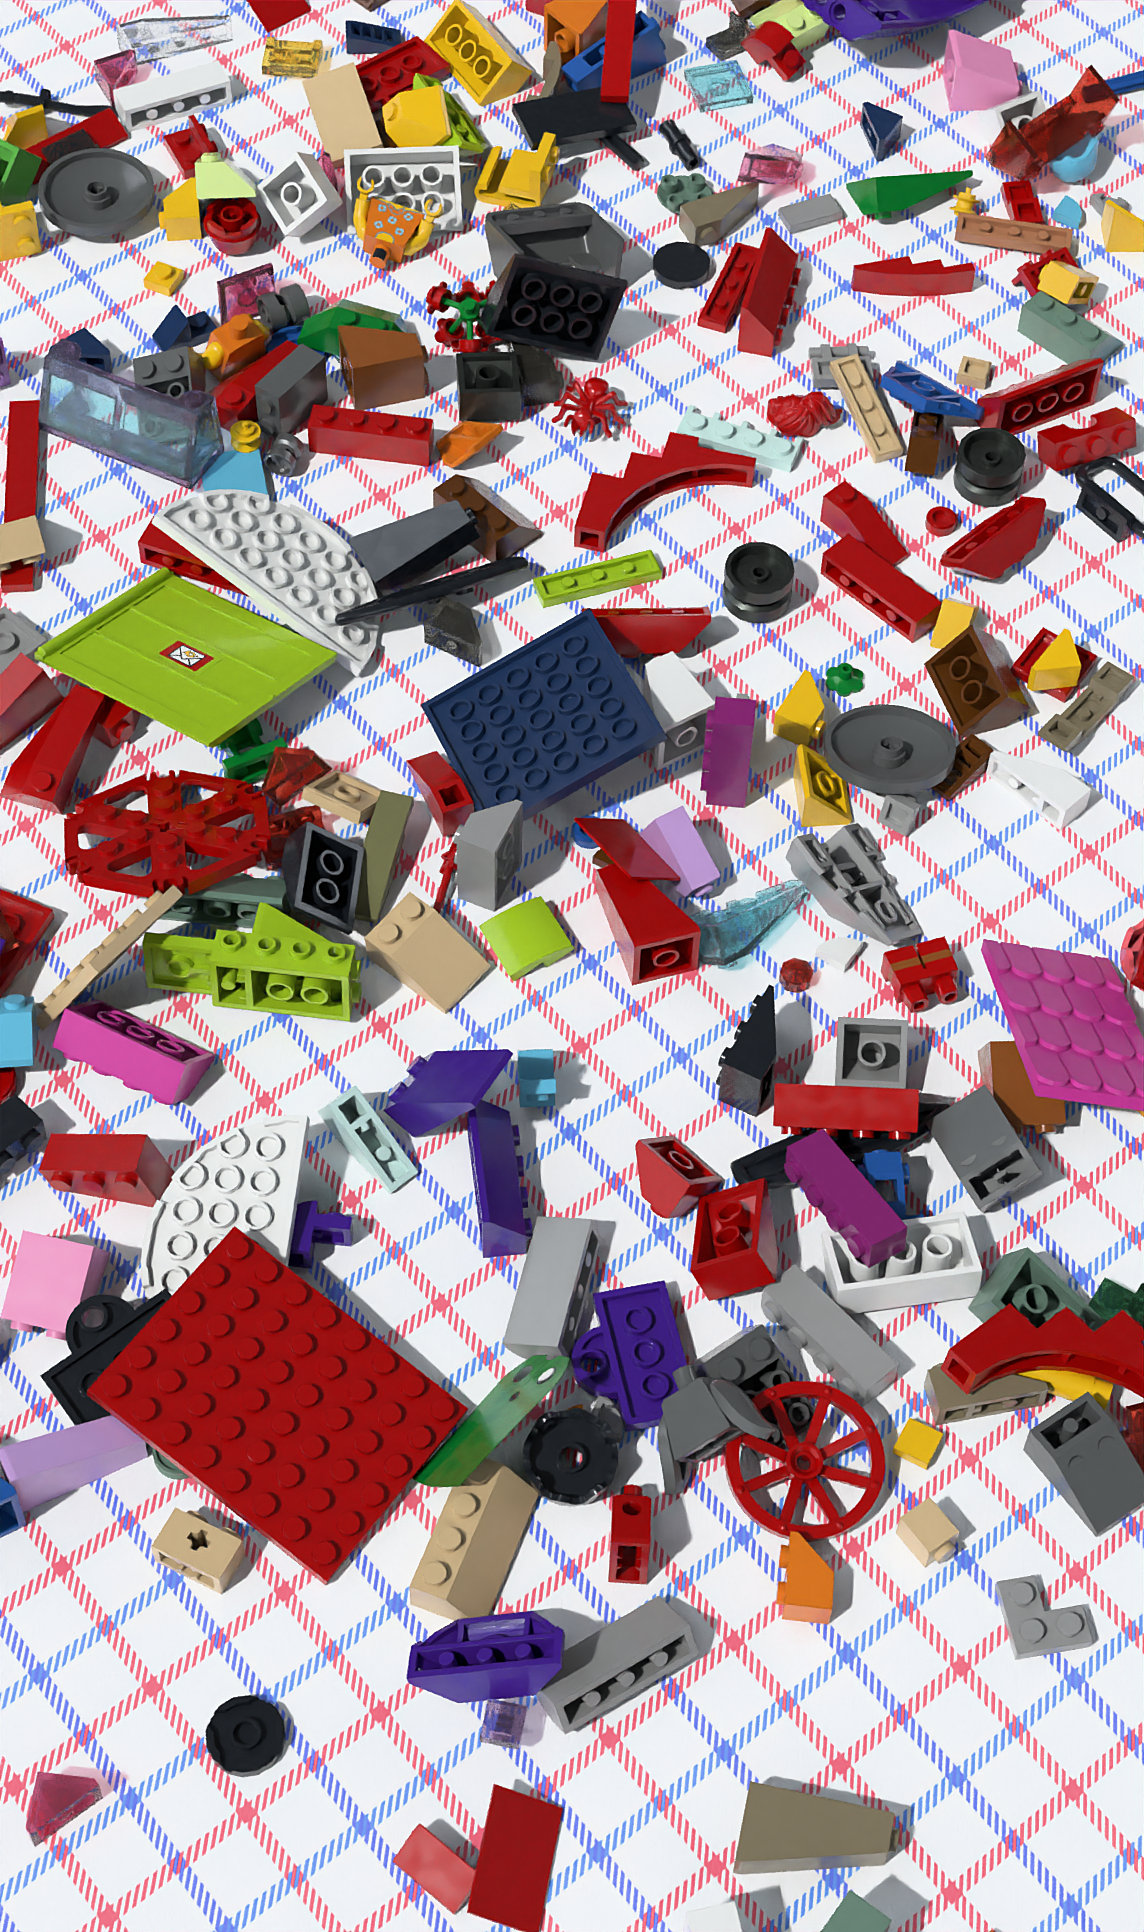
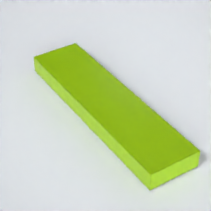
(597, 578)

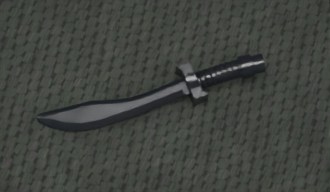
(10, 97)

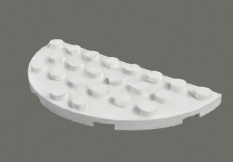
(282, 562)
(234, 1180)

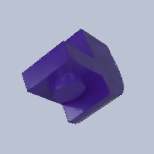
(317, 1228)

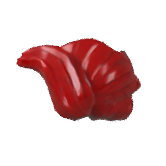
(801, 413)

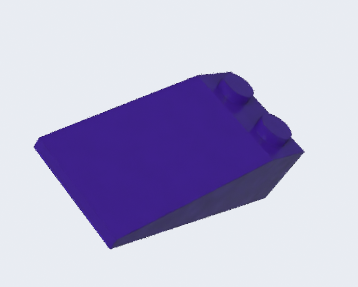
(443, 1087)

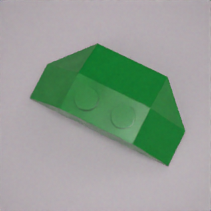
(322, 328)

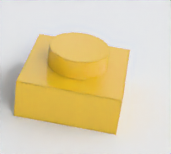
(163, 278)

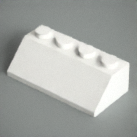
(934, 1267)

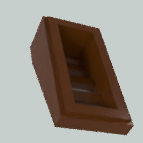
(974, 753)

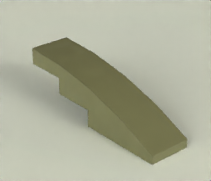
(381, 853)

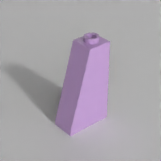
(69, 1459)

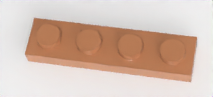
(1011, 234)

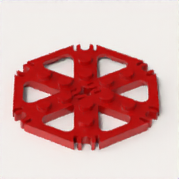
(166, 834)

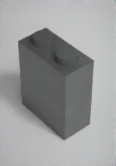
(290, 391)

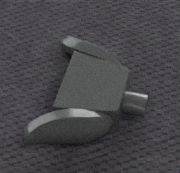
(701, 1421)

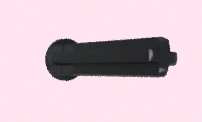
(623, 151)

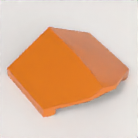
(466, 441)

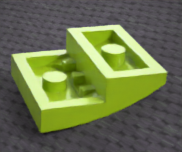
(526, 937)

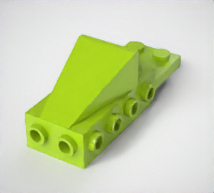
(273, 959)

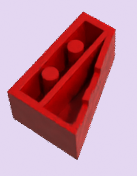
(107, 1167)

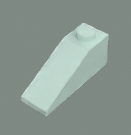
(367, 1138)

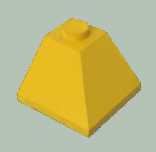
(417, 118)

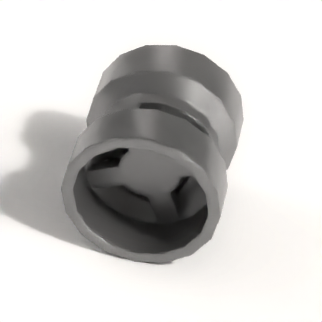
(284, 454)

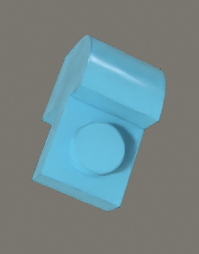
(536, 1078)

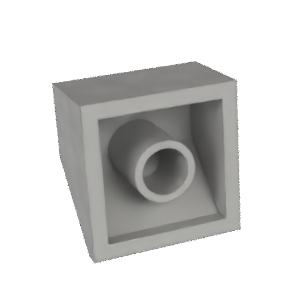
(871, 1052)

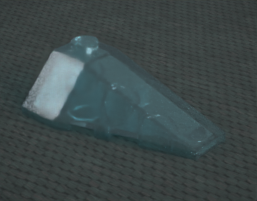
(745, 923)

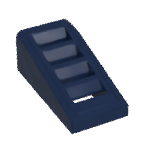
(369, 38)

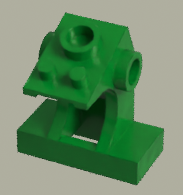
(253, 763)

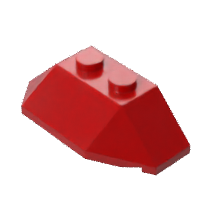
(997, 540)
(651, 629)

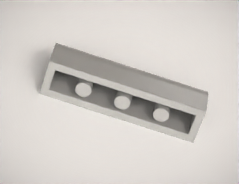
(553, 1287)
(617, 1663)

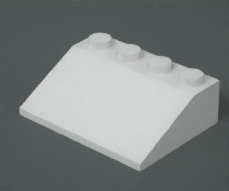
(408, 179)

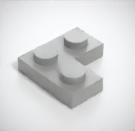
(1033, 1629)

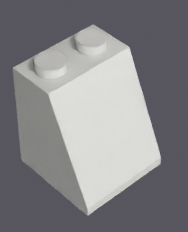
(679, 707)

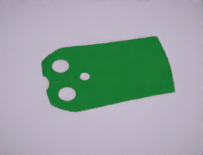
(490, 1423)

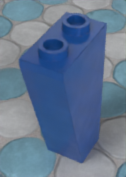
(648, 54)

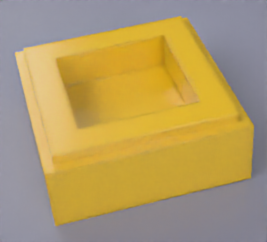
(917, 1443)

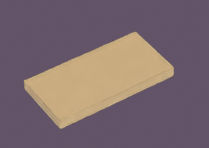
(341, 112)

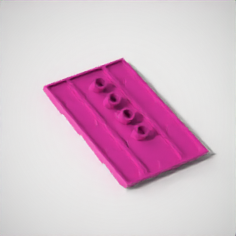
(1069, 1024)

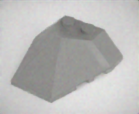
(851, 884)

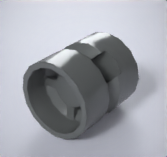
(284, 307)

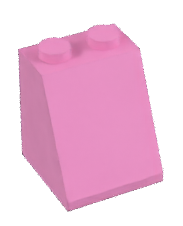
(978, 73)
(50, 1282)

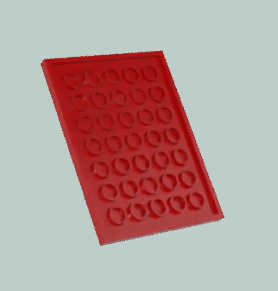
(278, 1404)

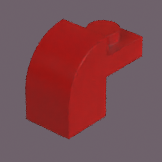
(773, 43)

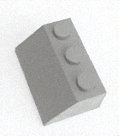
(488, 853)

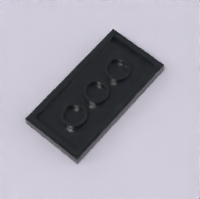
(572, 117)

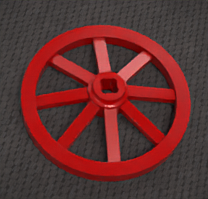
(808, 1452)

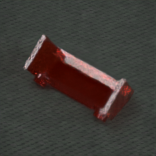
(1054, 131)

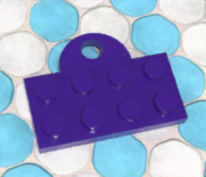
(636, 1352)

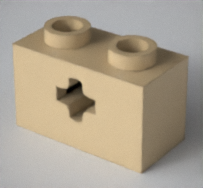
(207, 1566)

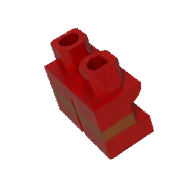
(921, 973)

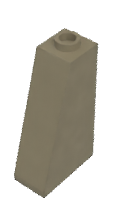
(810, 1832)

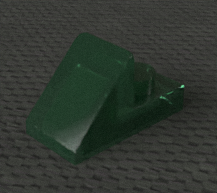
(1113, 1298)

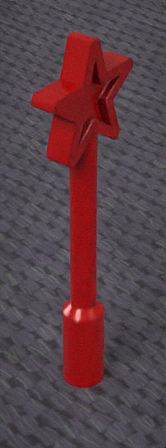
(447, 870)

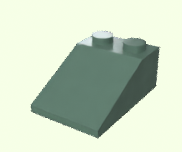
(1031, 1289)

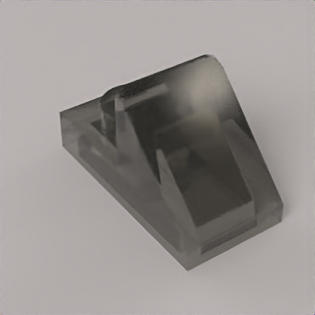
(727, 42)

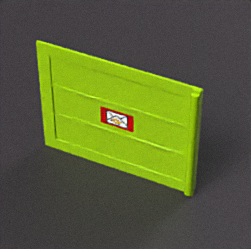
(185, 657)

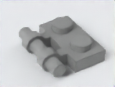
(822, 356)

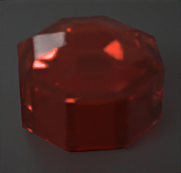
(796, 975)

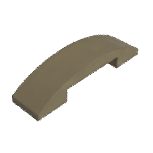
(551, 73)
(1089, 709)

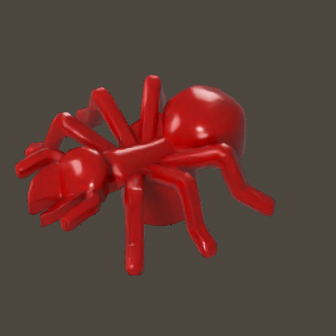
(590, 406)

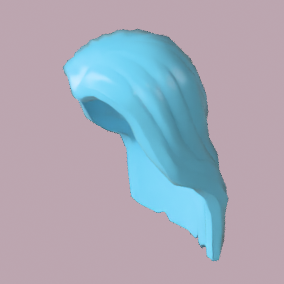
(1077, 161)

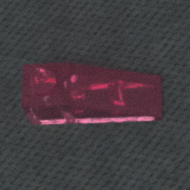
(771, 165)

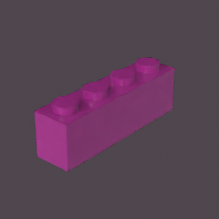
(728, 751)
(845, 1198)

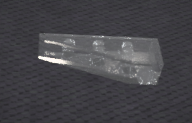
(172, 36)

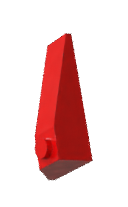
(237, 394)
(52, 759)

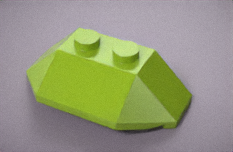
(462, 128)

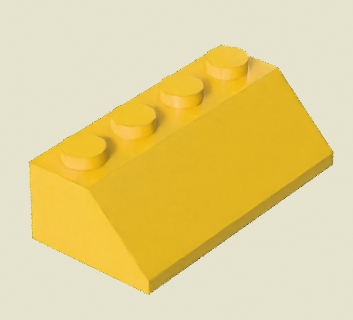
(477, 54)

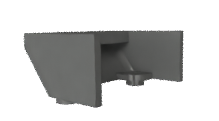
(554, 234)

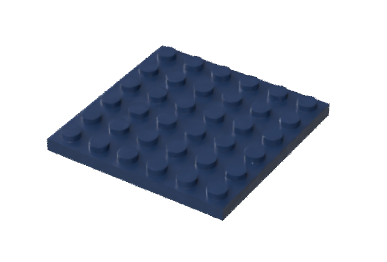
(544, 719)

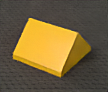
(819, 791)

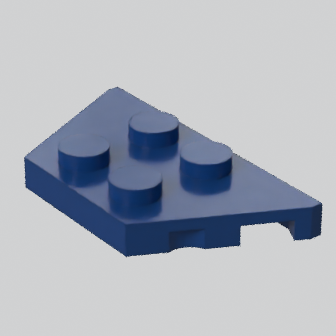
(926, 393)

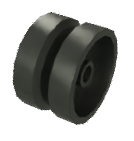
(989, 466)
(758, 582)

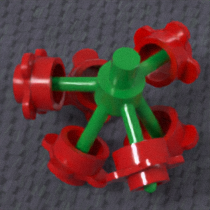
(469, 303)

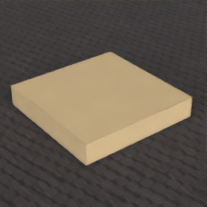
(343, 796)

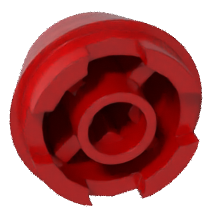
(232, 225)

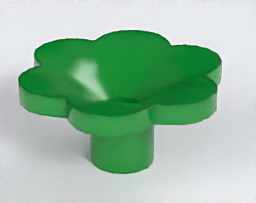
(844, 679)

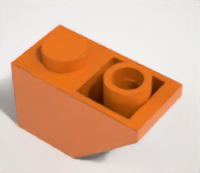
(807, 1583)

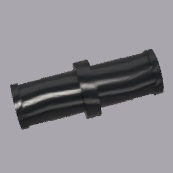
(679, 144)

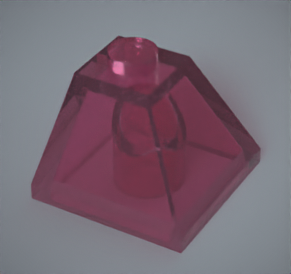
(239, 292)

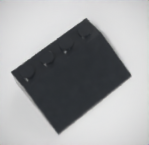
(553, 306)

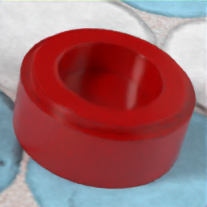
(940, 521)

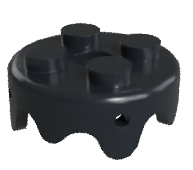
(563, 1431)

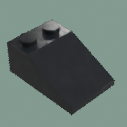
(322, 876)

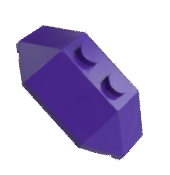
(488, 1657)

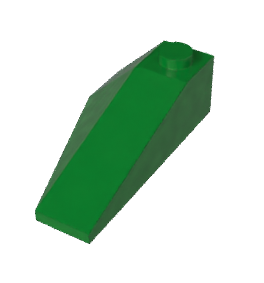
(898, 192)

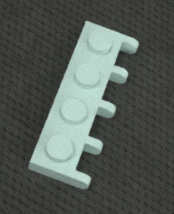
(741, 440)

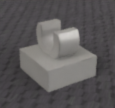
(899, 812)

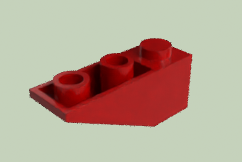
(442, 791)

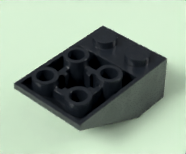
(750, 1063)

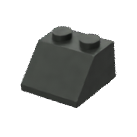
(488, 386)

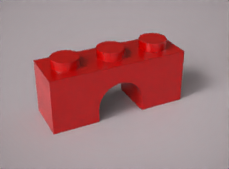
(1068, 447)

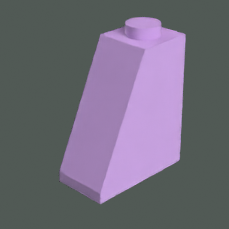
(683, 850)

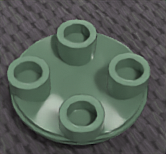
(681, 189)

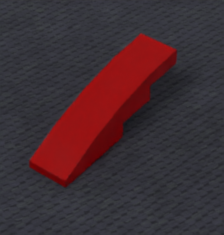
(904, 278)

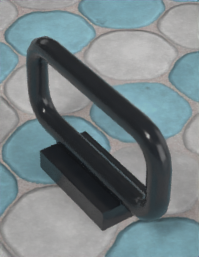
(1101, 506)

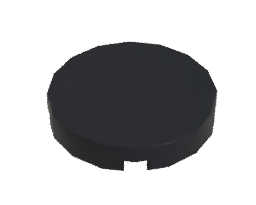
(681, 265)
(245, 1736)

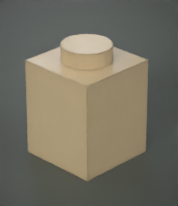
(928, 1533)

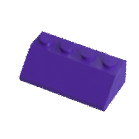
(497, 1181)

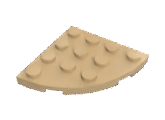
(105, 955)

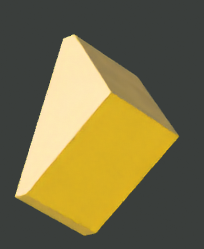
(952, 620)
(1057, 665)

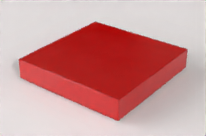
(1022, 666)

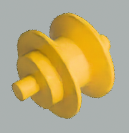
(965, 202)
(245, 436)

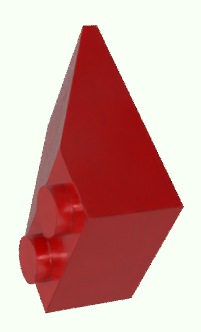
(734, 1241)

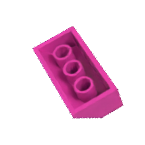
(131, 1051)

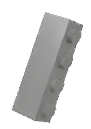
(828, 1335)

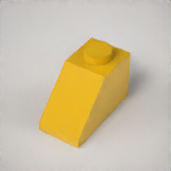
(181, 213)
(1067, 282)
(801, 713)

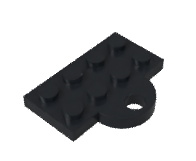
(95, 1350)

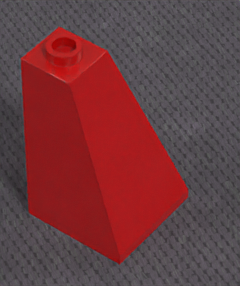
(647, 927)

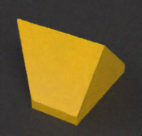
(26, 127)
(1121, 229)

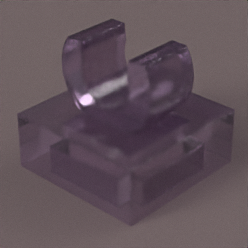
(503, 1724)

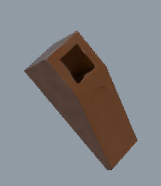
(924, 443)

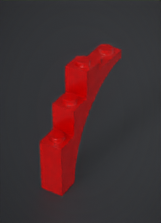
(647, 477)
(1063, 1343)

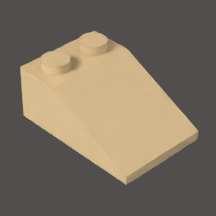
(425, 953)

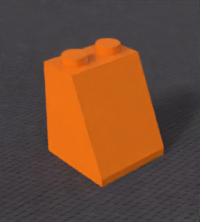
(574, 25)

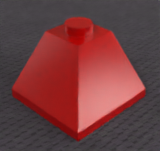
(672, 1176)

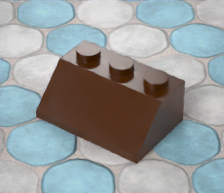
(500, 526)
(976, 683)

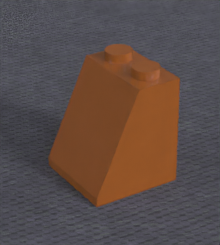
(381, 366)
(1010, 1086)

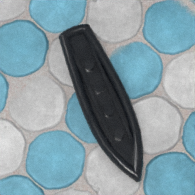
(433, 591)
(770, 1160)

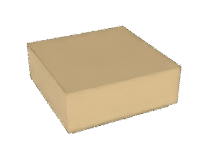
(973, 372)

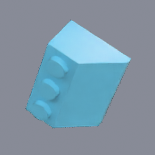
(18, 1031)

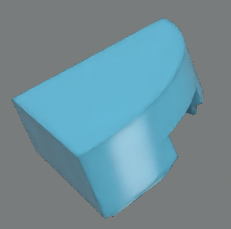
(1068, 213)

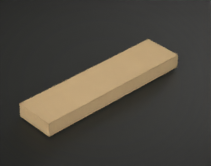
(866, 408)

